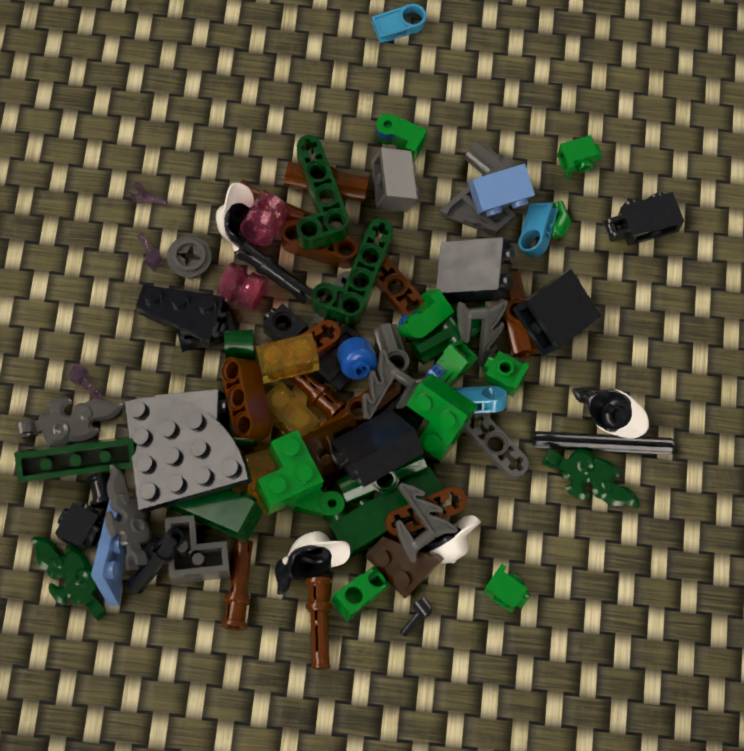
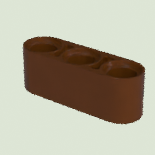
(328, 254)
(246, 398)

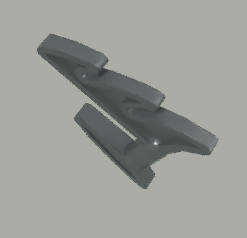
(490, 326)
(386, 373)
(434, 525)

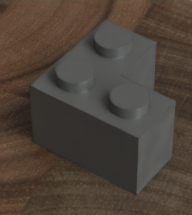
(195, 560)

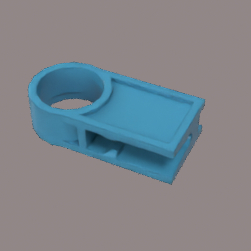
(392, 26)
(537, 223)
(487, 398)

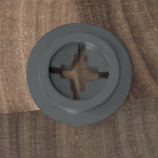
(182, 247)

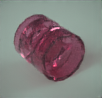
(264, 219)
(242, 286)

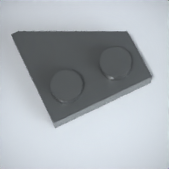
(462, 210)

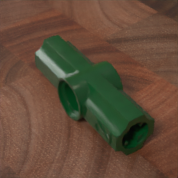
(438, 340)
(354, 491)

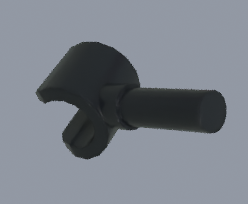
(422, 609)

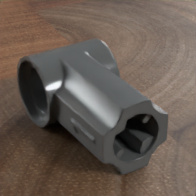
(486, 160)
(389, 339)

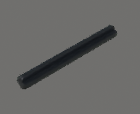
(602, 442)

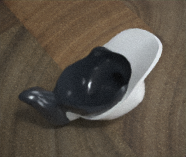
(231, 214)
(614, 412)
(454, 545)
(308, 558)

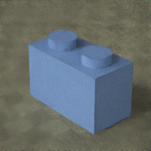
(501, 189)

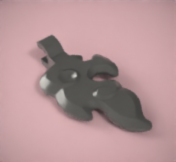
(62, 429)
(134, 525)

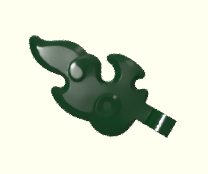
(586, 468)
(72, 567)

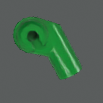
(562, 221)

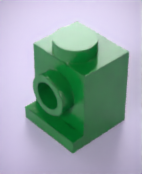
(578, 155)
(509, 381)
(507, 590)

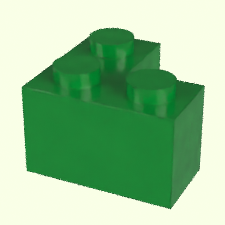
(446, 412)
(295, 474)

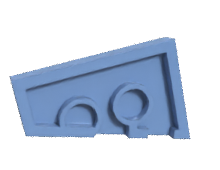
(109, 564)

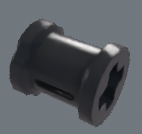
(99, 490)

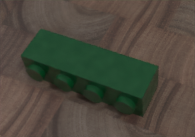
(73, 459)
(224, 512)
(366, 523)

